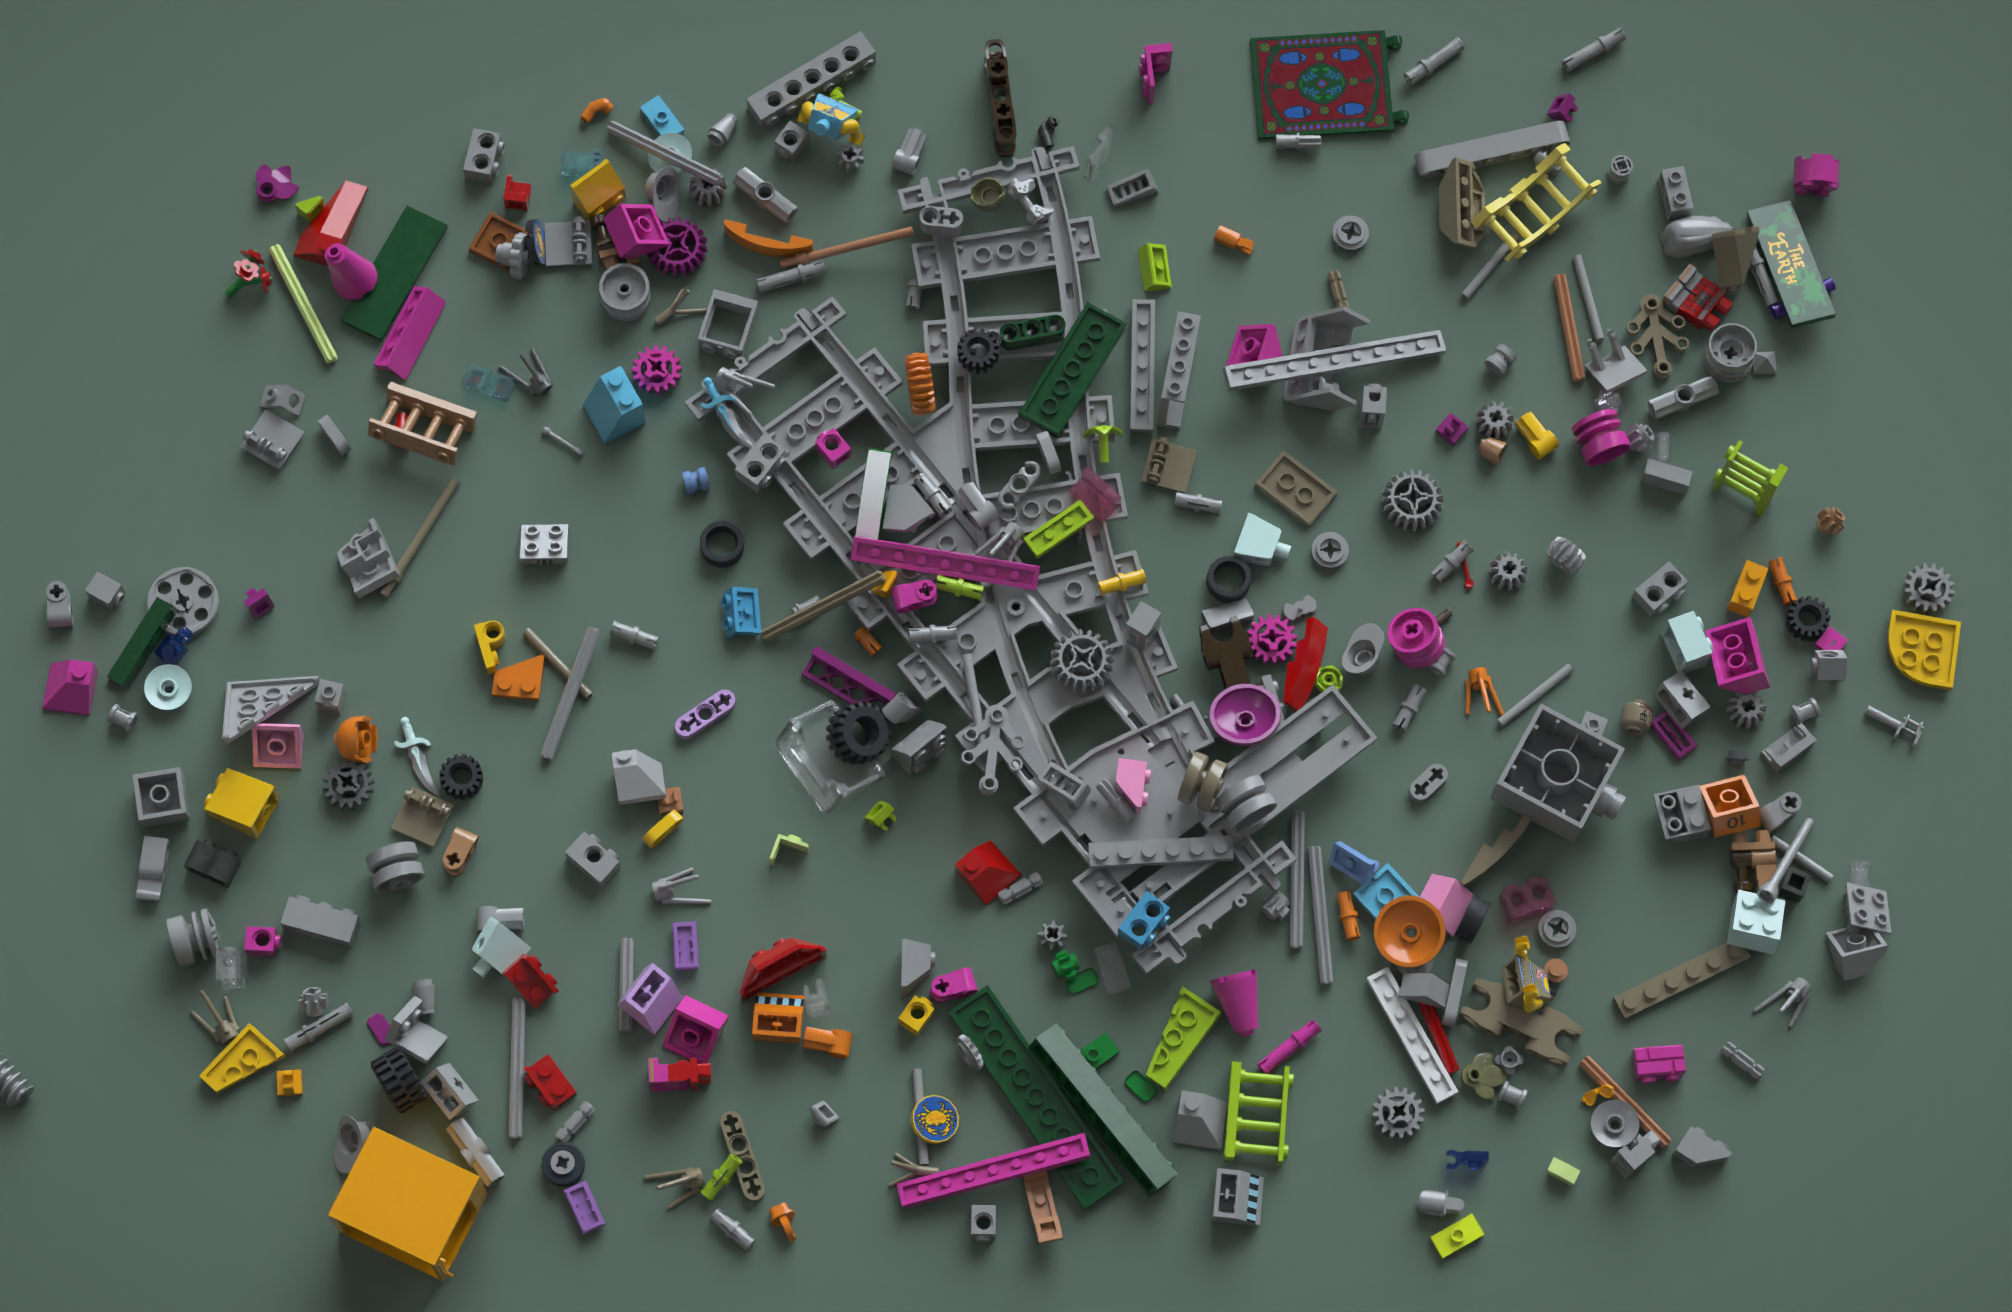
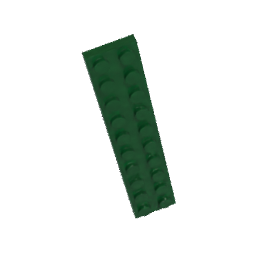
(1033, 1092)

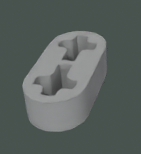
(334, 435)
(1048, 452)
(1424, 779)

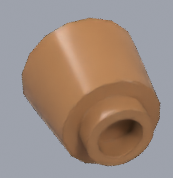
(1492, 450)

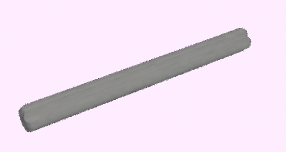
(664, 153)
(570, 693)
(1297, 879)
(1320, 915)
(517, 1067)

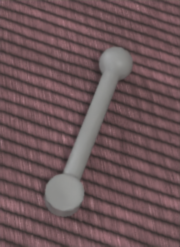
(547, 431)

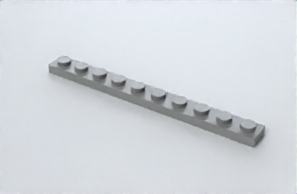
(1334, 360)

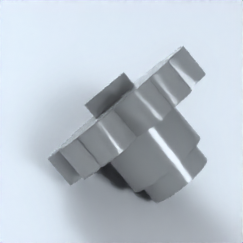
(514, 256)

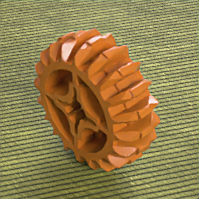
(920, 383)

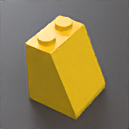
(242, 802)

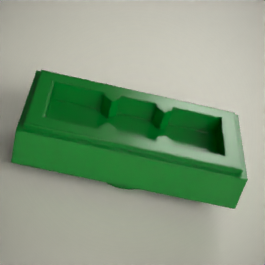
(1100, 1051)

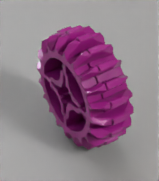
(688, 259)

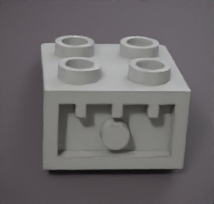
(413, 1035)

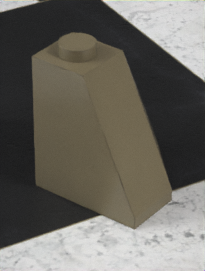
(1734, 254)

